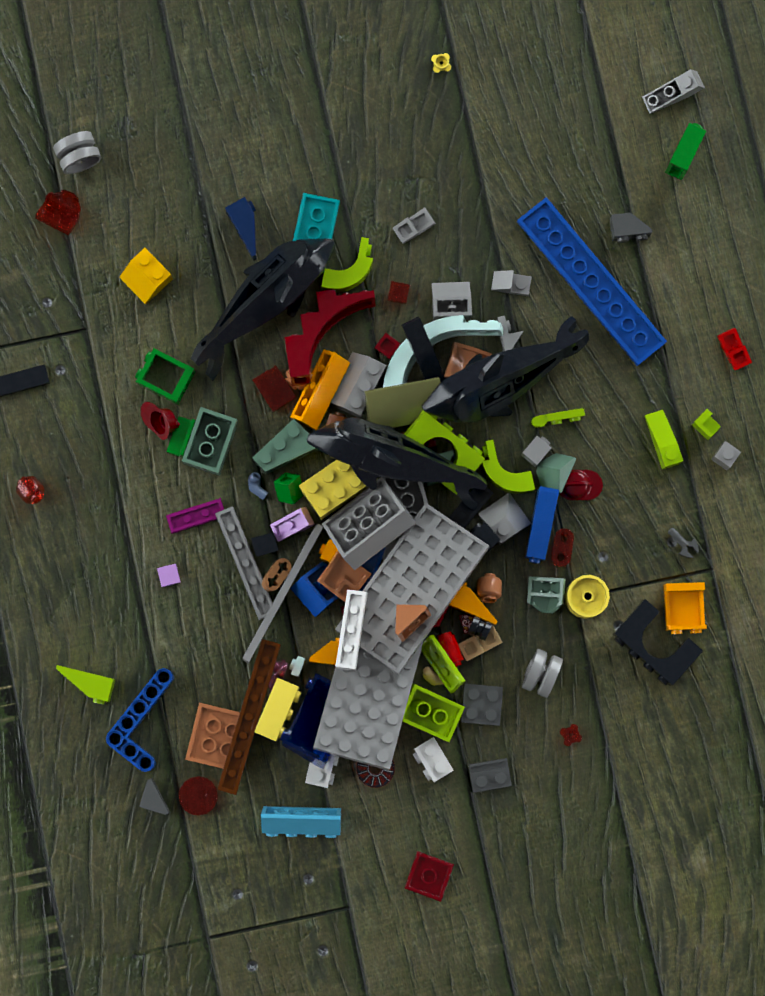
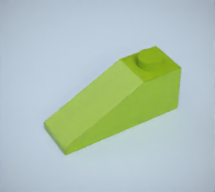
(663, 440)
(92, 685)

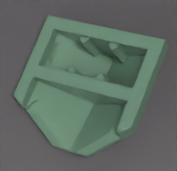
(555, 471)
(546, 593)

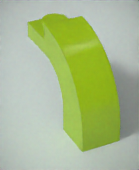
(353, 276)
(509, 482)

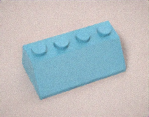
(301, 820)

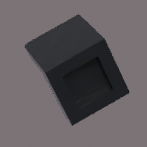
(265, 544)

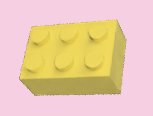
(332, 488)
(278, 709)

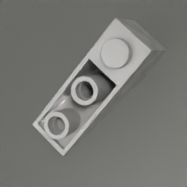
(673, 91)

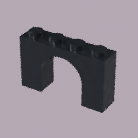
(631, 634)

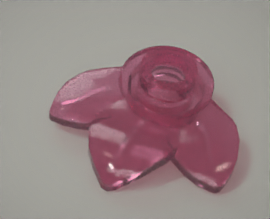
(279, 669)

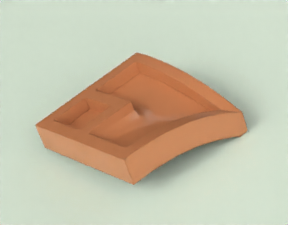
(460, 356)
(341, 576)

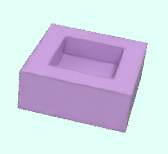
(168, 575)

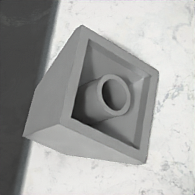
(505, 518)

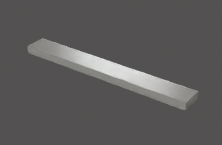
(282, 593)

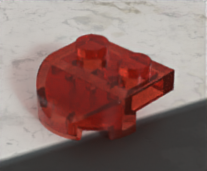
(60, 211)

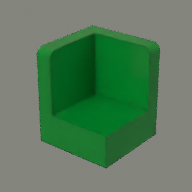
(288, 488)

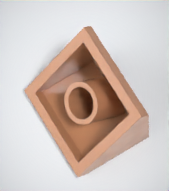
(409, 619)

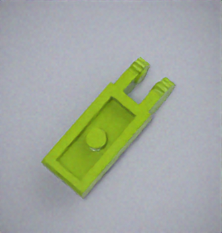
(556, 418)

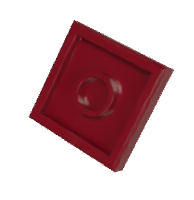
(429, 876)

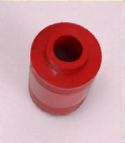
(451, 647)

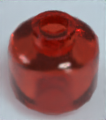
(30, 489)

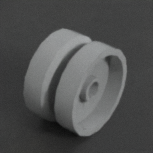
(77, 152)
(542, 673)

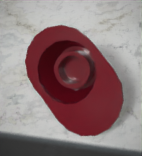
(159, 420)
(582, 485)

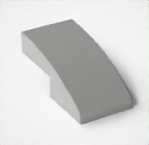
(414, 226)

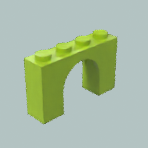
(428, 427)

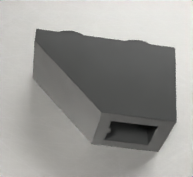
(627, 226)

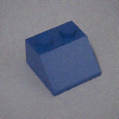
(312, 593)

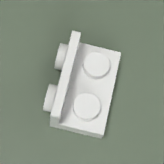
(433, 760)
(322, 777)

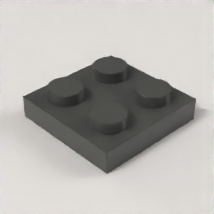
(482, 704)

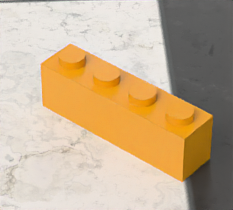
(318, 395)

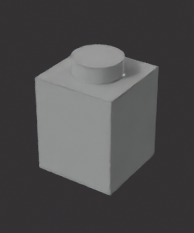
(536, 450)
(726, 455)

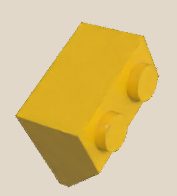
(145, 276)

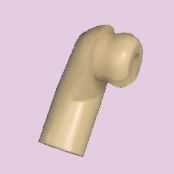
(431, 677)

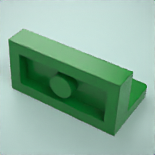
(181, 437)

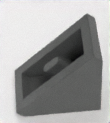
(153, 799)

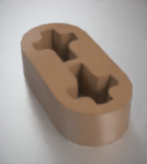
(279, 577)

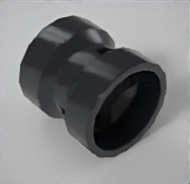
(480, 628)

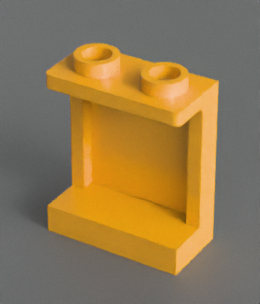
(684, 607)

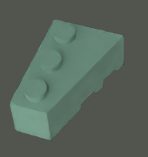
(284, 448)

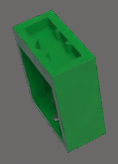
(685, 151)
(182, 385)

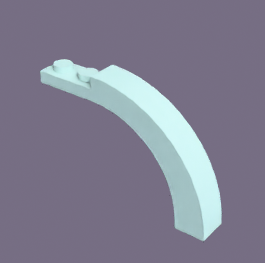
(437, 330)

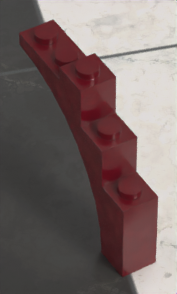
(316, 324)

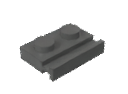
(490, 775)

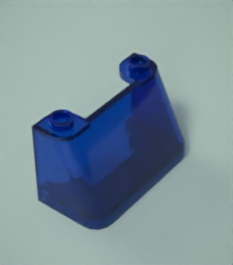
(303, 731)

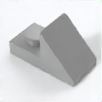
(511, 283)
(508, 340)

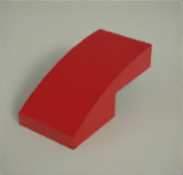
(734, 349)

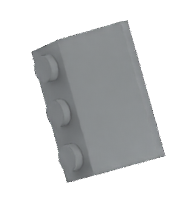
(361, 375)

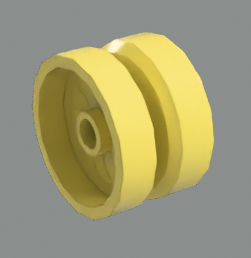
(591, 586)

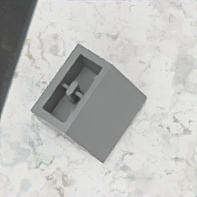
(451, 300)

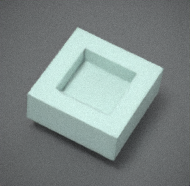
(296, 666)

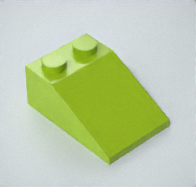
(432, 713)

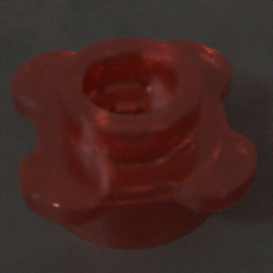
(567, 739)

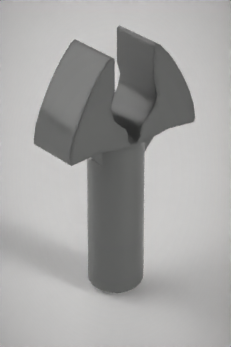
(683, 543)

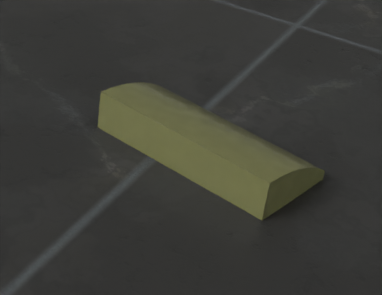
(398, 403)

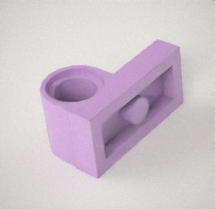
(292, 524)

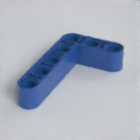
(137, 719)

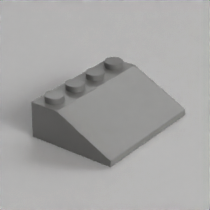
(368, 524)

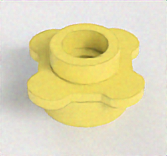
(436, 59)

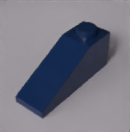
(243, 218)

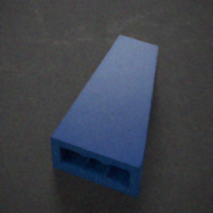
(541, 524)

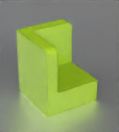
(706, 424)

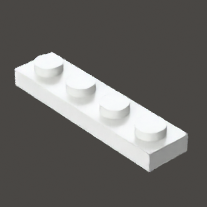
(351, 630)

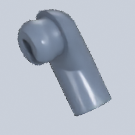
(255, 485)

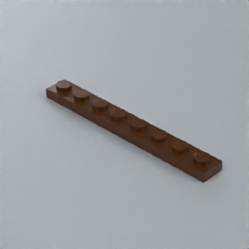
(249, 717)

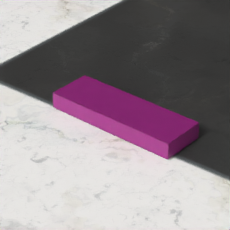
(194, 516)

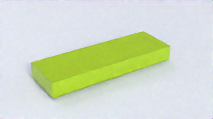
(442, 664)

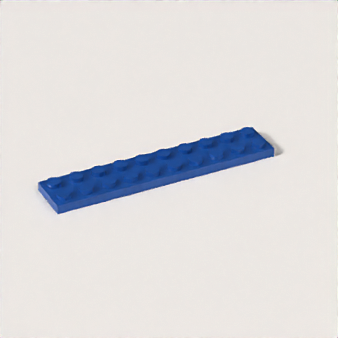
(591, 281)

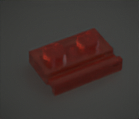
(274, 388)

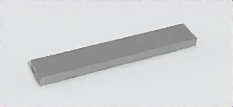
(244, 561)

